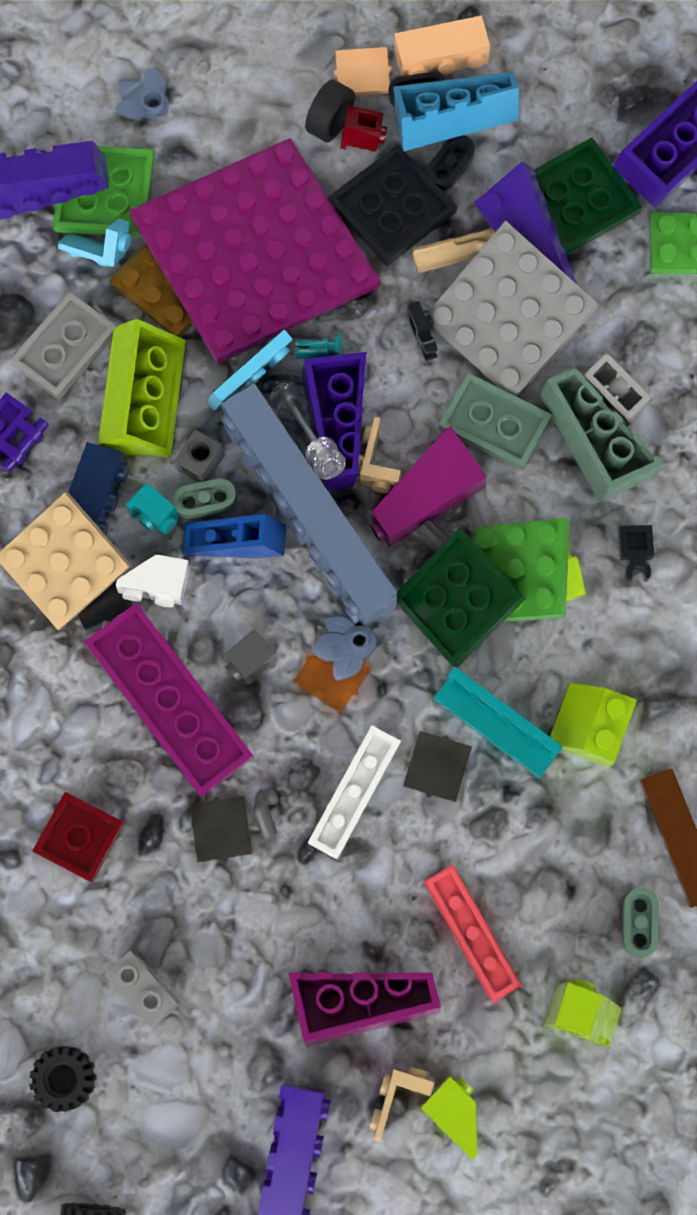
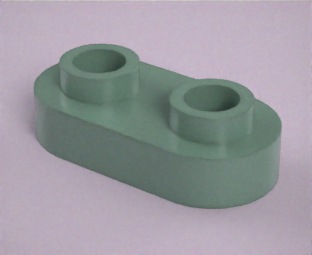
(204, 496)
(641, 923)

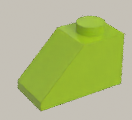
(454, 1113)

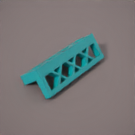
(497, 723)

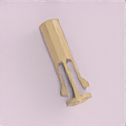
(450, 250)

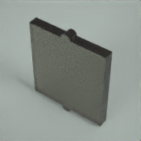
(437, 766)
(220, 829)

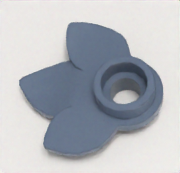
(140, 96)
(340, 647)

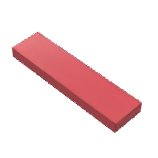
(472, 933)

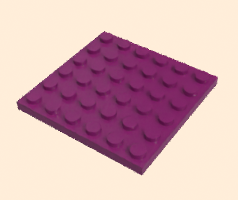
(254, 250)

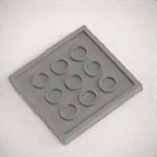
(511, 310)

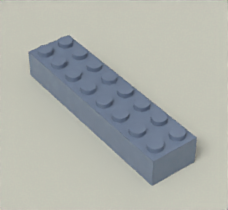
(309, 507)

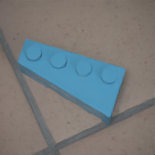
(454, 107)

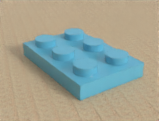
(252, 370)

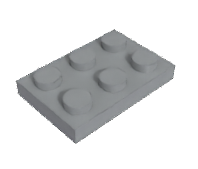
(63, 346)

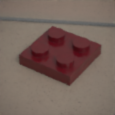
(78, 837)

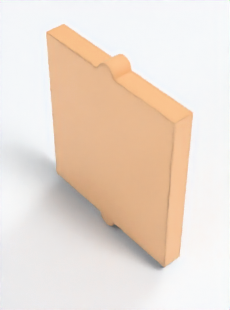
(364, 70)

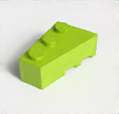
(583, 1012)

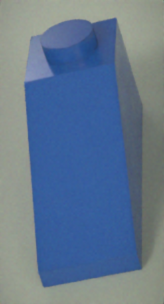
(236, 537)

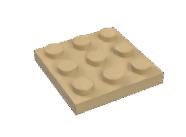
(63, 561)

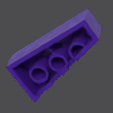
(50, 177)
(523, 205)

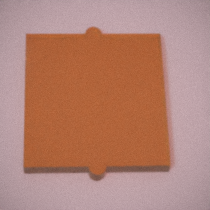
(319, 681)

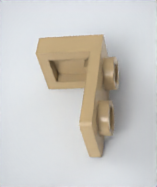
(378, 477)
(414, 1080)

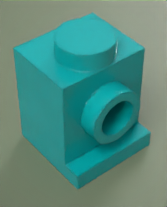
(153, 510)

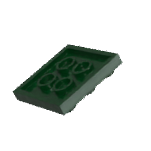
(585, 195)
(458, 598)

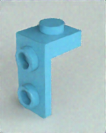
(105, 254)

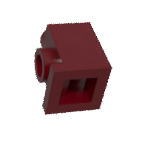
(363, 129)

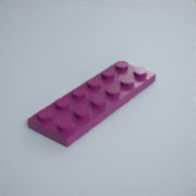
(169, 700)

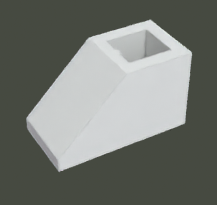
(156, 579)

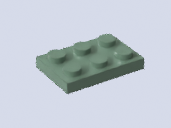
(495, 421)

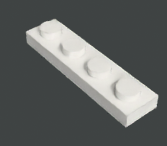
(354, 792)

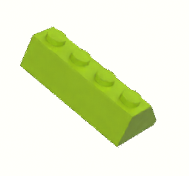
(142, 390)

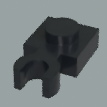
(421, 323)
(636, 546)

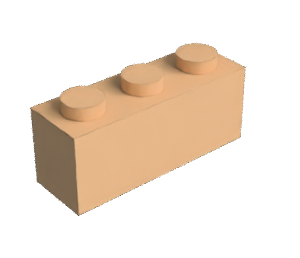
(442, 47)

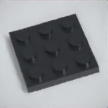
(392, 204)

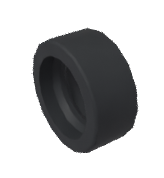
(329, 110)

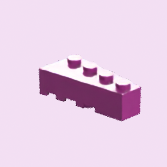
(360, 1002)

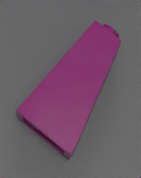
(430, 488)

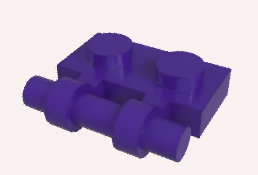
(12, 420)

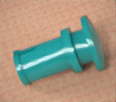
(319, 348)

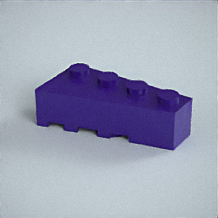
(335, 407)
(293, 1150)

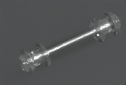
(323, 451)

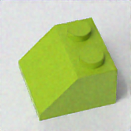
(593, 722)

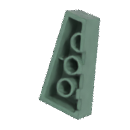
(597, 438)

